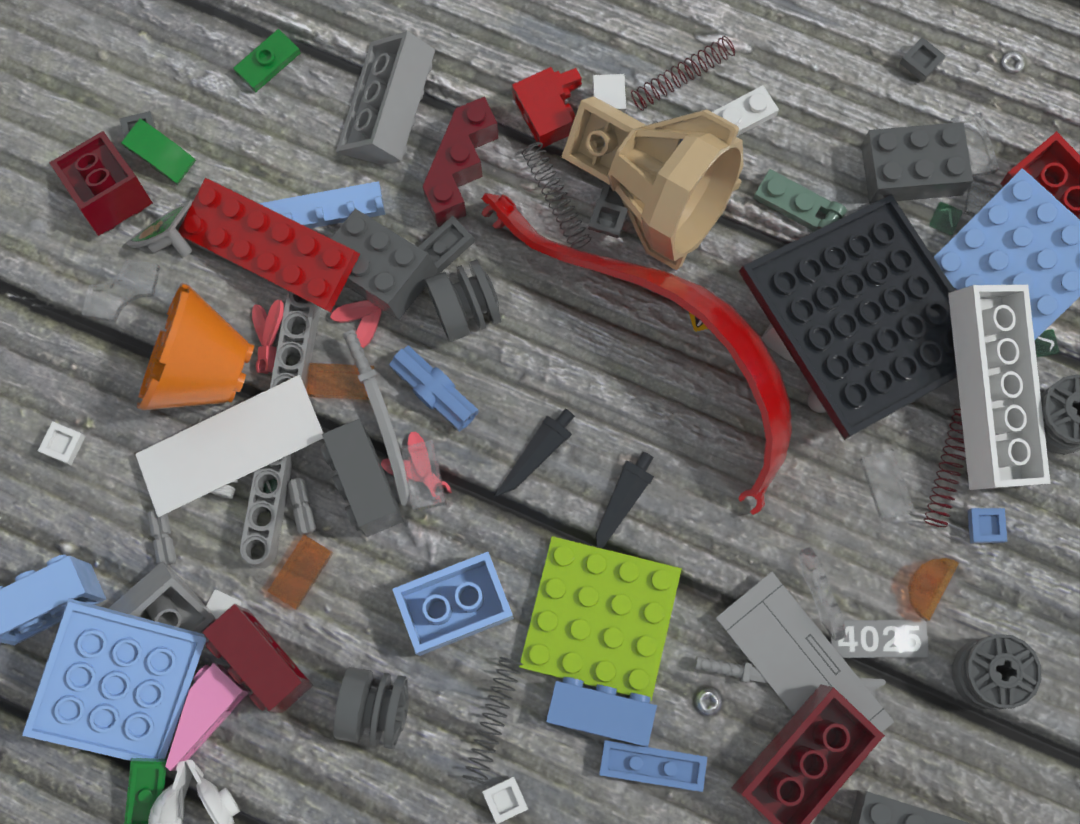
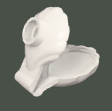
(170, 803)

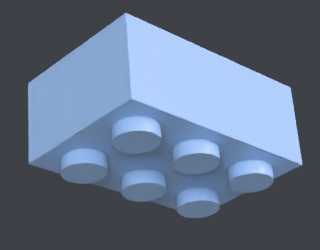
(41, 597)
(452, 604)

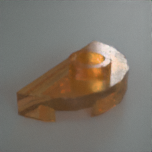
(929, 585)

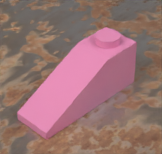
(205, 708)

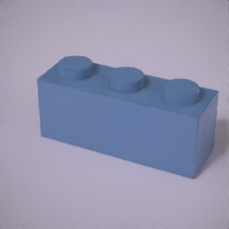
(602, 712)

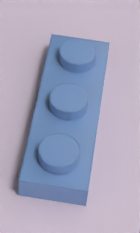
(653, 766)

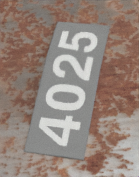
(883, 639)

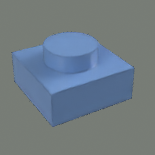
(987, 525)

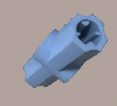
(433, 388)

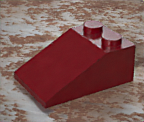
(101, 183)

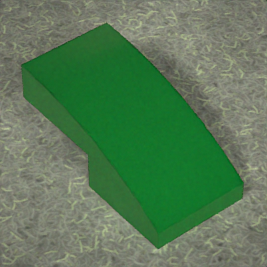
(158, 151)

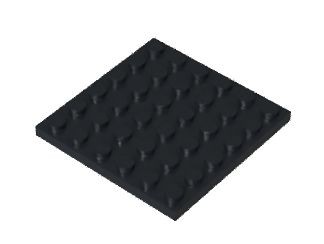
(860, 313)

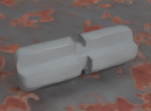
(300, 500)
(163, 543)

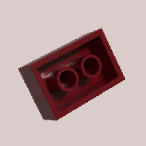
(256, 660)

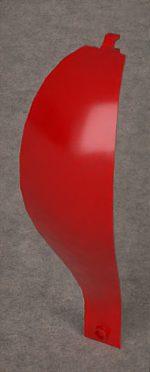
(716, 314)

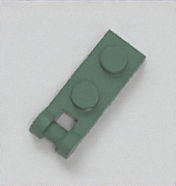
(797, 201)

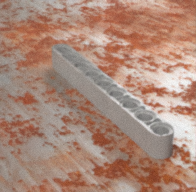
(281, 469)

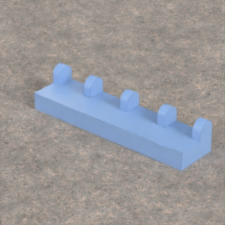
(331, 206)

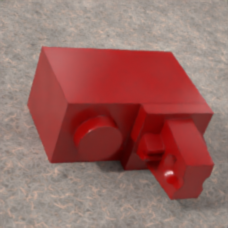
(543, 103)

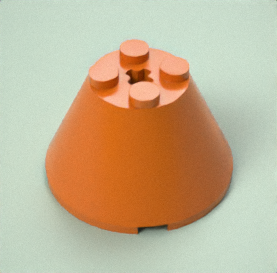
(195, 358)

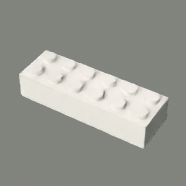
(998, 386)

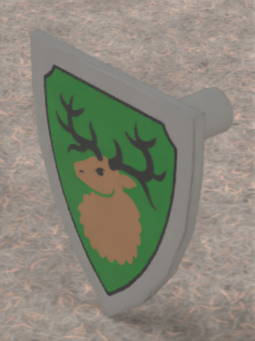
(163, 232)

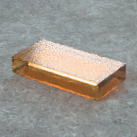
(335, 381)
(300, 572)

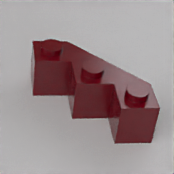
(457, 159)

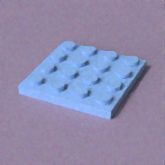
(1020, 240)
(114, 683)

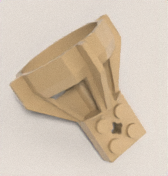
(668, 187)

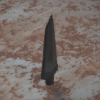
(543, 444)
(628, 489)

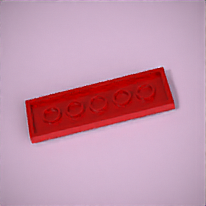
(269, 244)

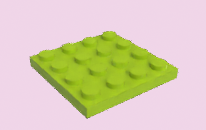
(600, 617)

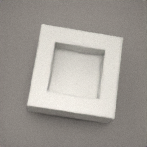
(61, 443)
(505, 800)

